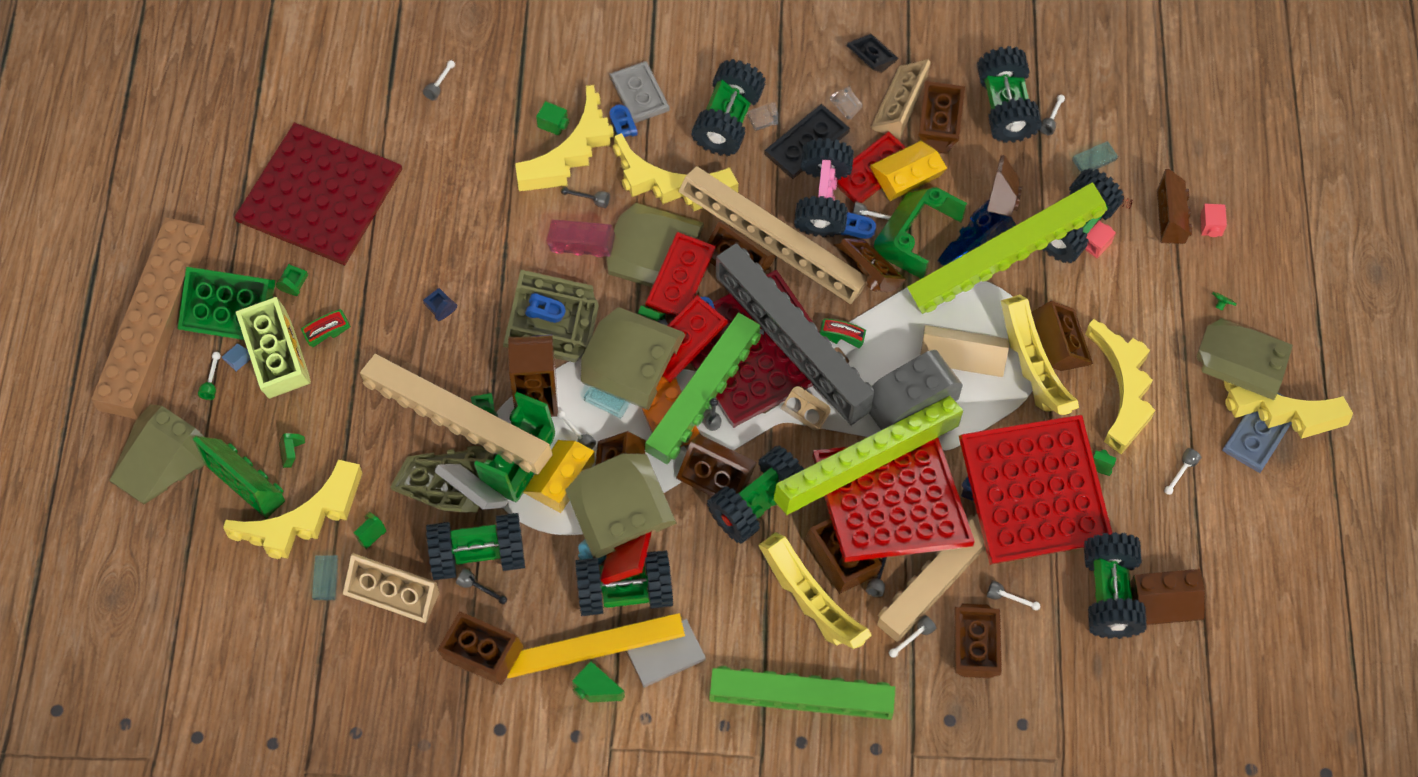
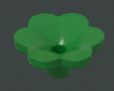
(1222, 301)

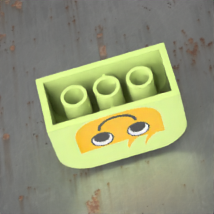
(273, 347)

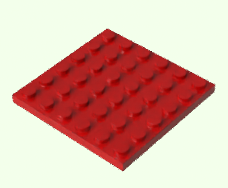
(1035, 488)
(899, 507)

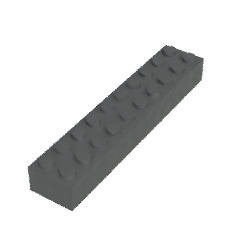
(794, 334)

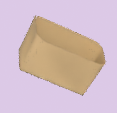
(814, 403)

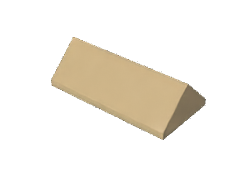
(901, 98)
(967, 350)
(390, 588)

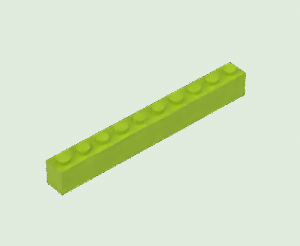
(1008, 248)
(867, 455)

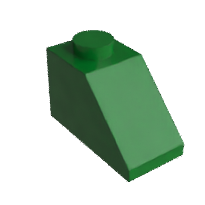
(596, 686)

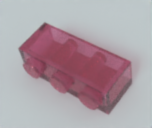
(581, 238)

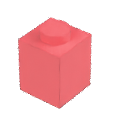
(1213, 220)
(1099, 239)

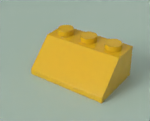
(908, 169)
(559, 472)

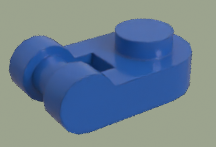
(621, 116)
(864, 226)
(552, 312)

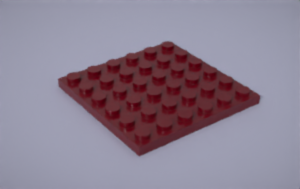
(318, 193)
(766, 373)

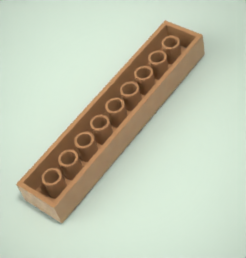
(149, 319)

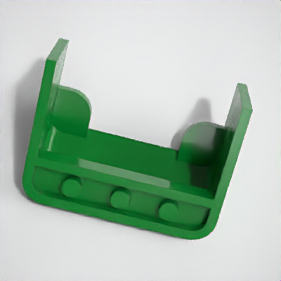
(897, 244)
(508, 477)

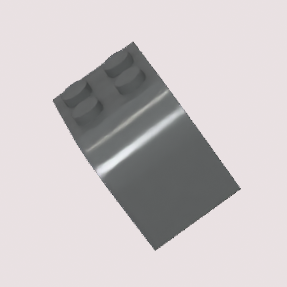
(913, 388)

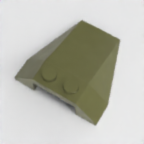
(156, 454)
(420, 482)

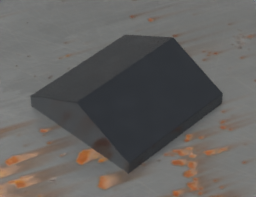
(873, 52)

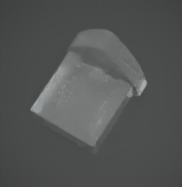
(846, 102)
(763, 116)

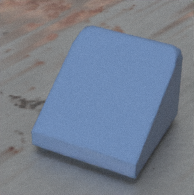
(236, 357)

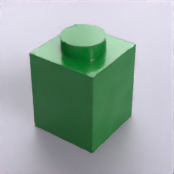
(552, 118)

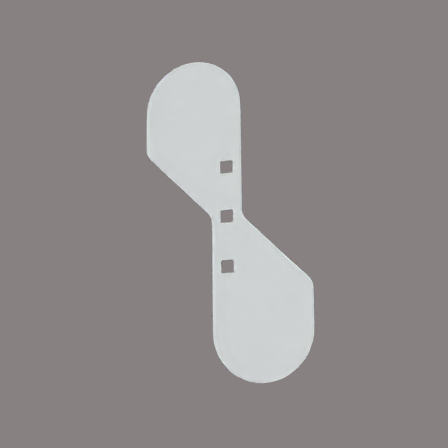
(890, 341)

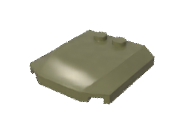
(644, 240)
(573, 331)
(629, 356)
(1244, 357)
(618, 502)

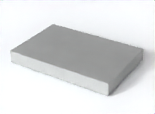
(639, 92)
(471, 486)
(667, 657)

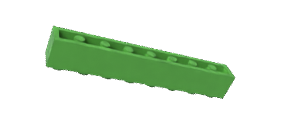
(704, 385)
(802, 693)

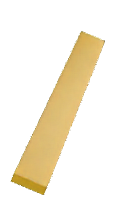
(598, 645)

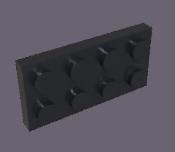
(788, 149)

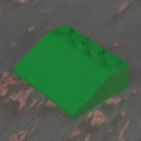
(215, 296)
(240, 475)

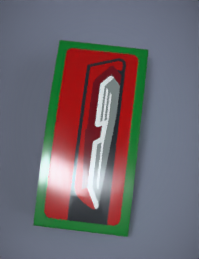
(325, 326)
(840, 330)

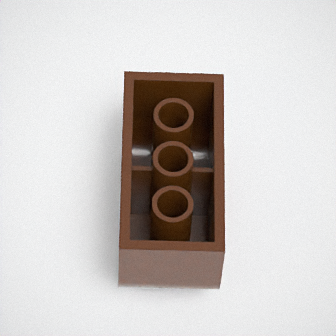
(534, 369)

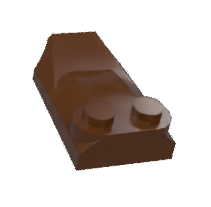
(941, 115)
(878, 271)
(977, 641)

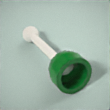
(208, 390)

